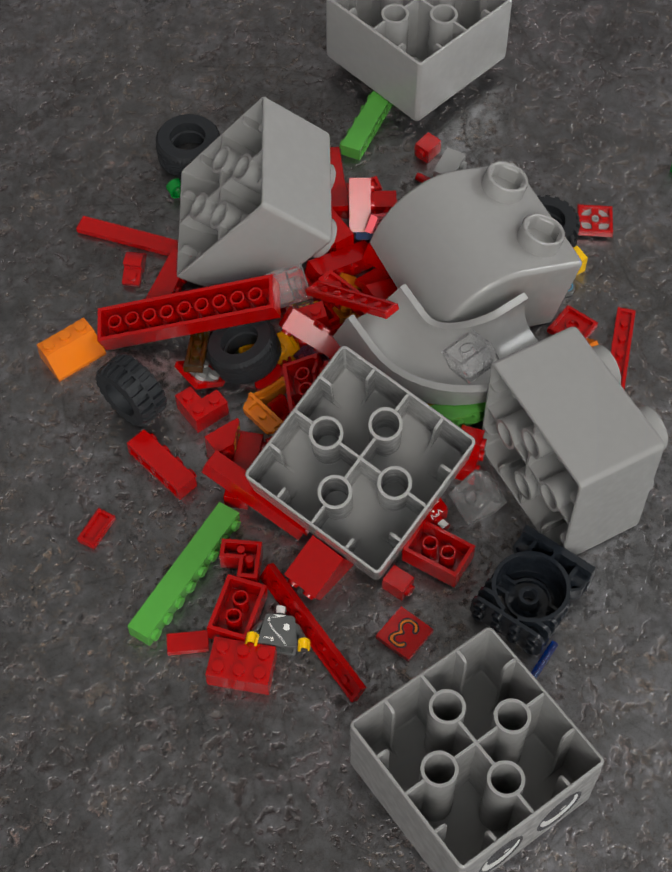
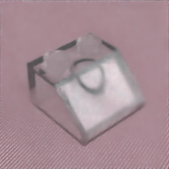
(292, 284)
(477, 497)

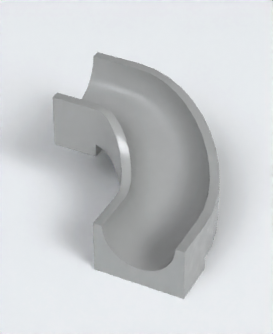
(411, 346)

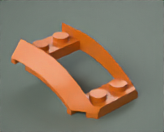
(259, 413)

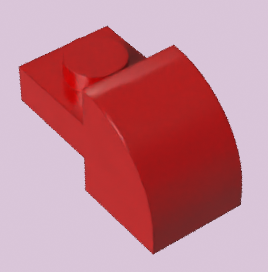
(134, 267)

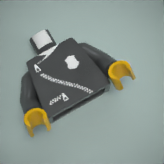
(280, 632)

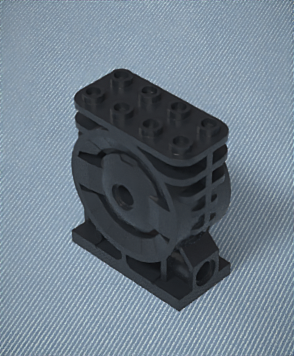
(535, 566)

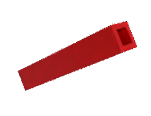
(233, 479)

